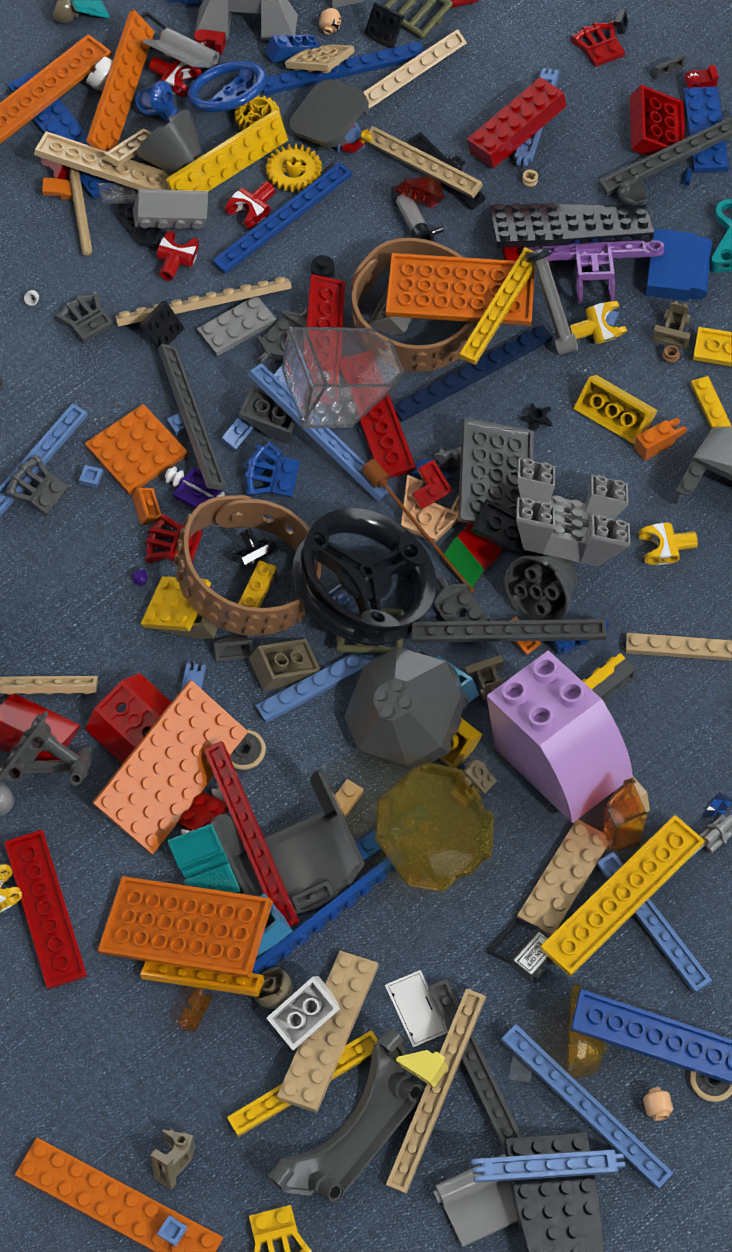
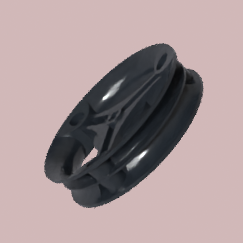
(363, 576)

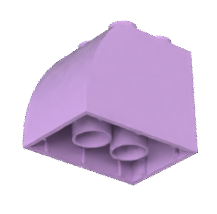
(559, 736)

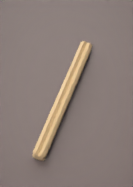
(80, 212)

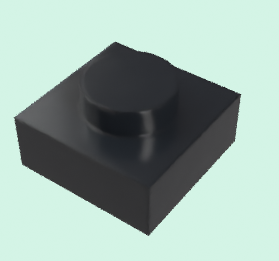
(621, 21)

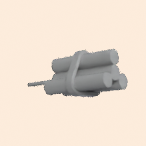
(716, 834)

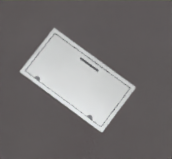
(416, 1008)

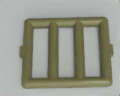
(436, 20)
(377, 649)

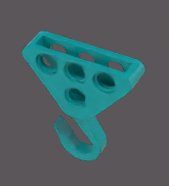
(723, 253)

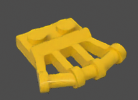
(276, 1225)

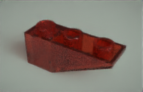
(422, 189)

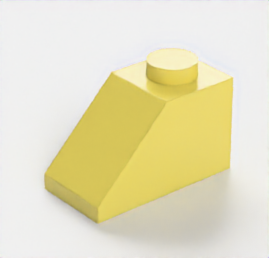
(424, 1065)

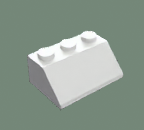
(304, 1012)

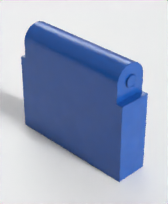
(682, 268)

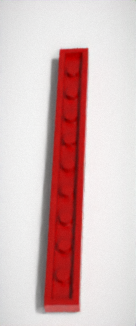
(249, 830)

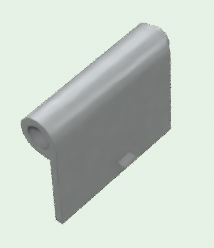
(184, 49)
(476, 1207)

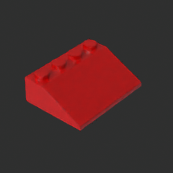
(655, 120)
(17, 716)

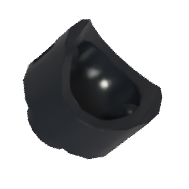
(323, 266)

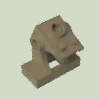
(678, 316)
(486, 672)
(479, 776)
(168, 1166)

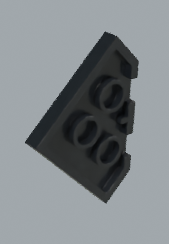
(145, 237)

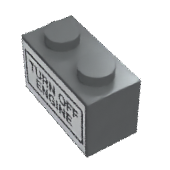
(531, 959)

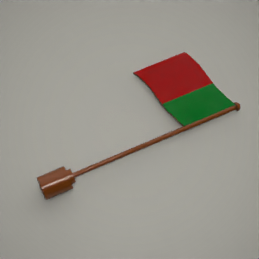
(468, 553)

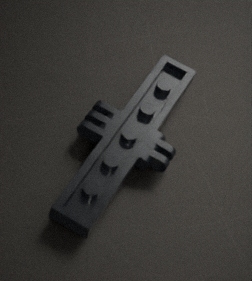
(422, 143)

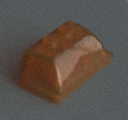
(624, 818)

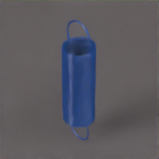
(687, 177)

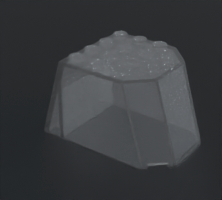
(338, 373)

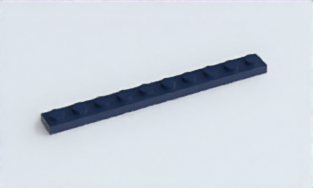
(472, 373)

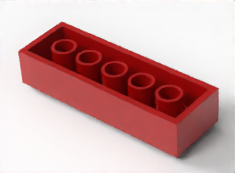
(516, 122)

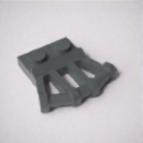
(89, 325)
(45, 495)

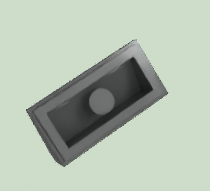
(668, 67)

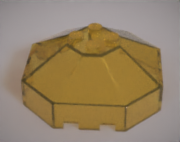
(434, 827)

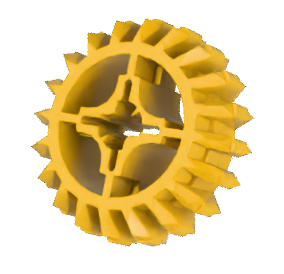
(256, 109)

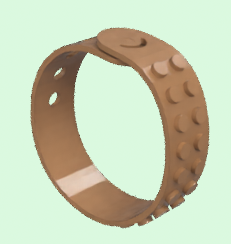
(412, 357)
(239, 512)

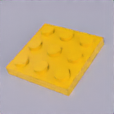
(169, 607)

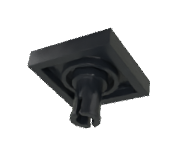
(384, 24)
(162, 325)
(253, 549)

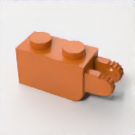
(658, 438)

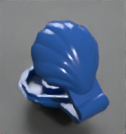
(157, 101)

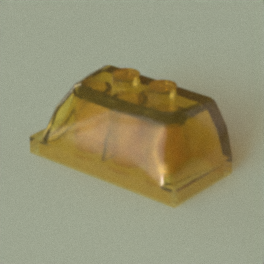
(583, 1052)

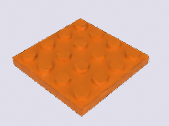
(136, 449)

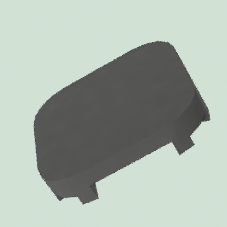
(329, 113)

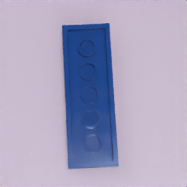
(702, 112)

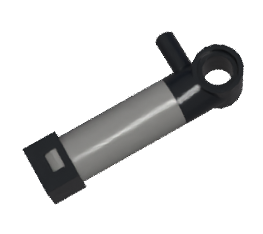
(413, 217)

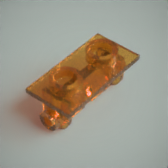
(191, 1018)

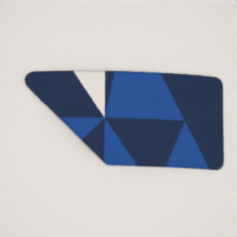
(718, 805)

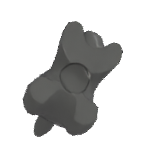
(448, 458)

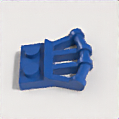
(283, 476)

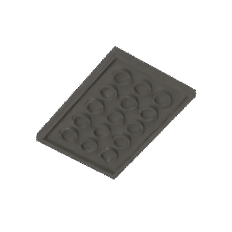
(490, 465)

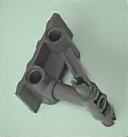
(39, 738)

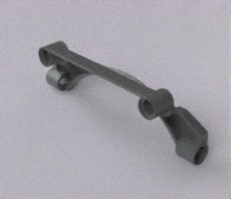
(342, 1158)

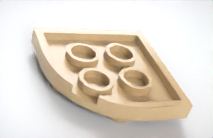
(320, 58)

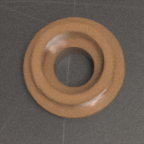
(673, 350)

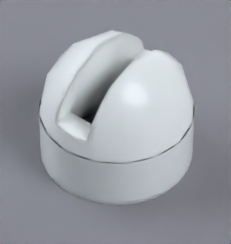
(28, 297)

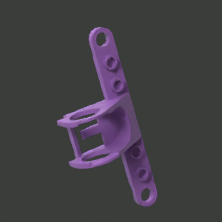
(598, 255)

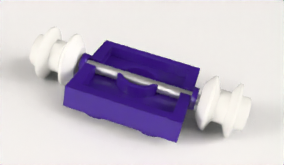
(192, 488)

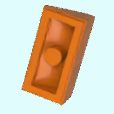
(146, 505)

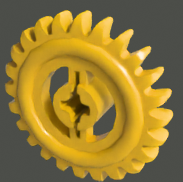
(293, 168)

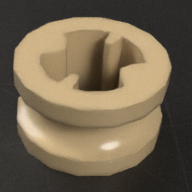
(527, 181)

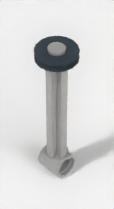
(565, 340)

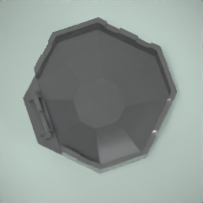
(406, 708)

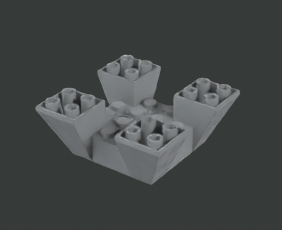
(276, 16)
(566, 526)

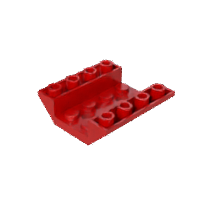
(125, 730)

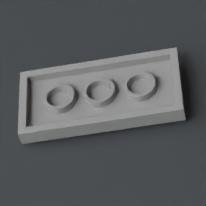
(236, 325)

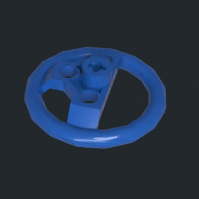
(233, 94)

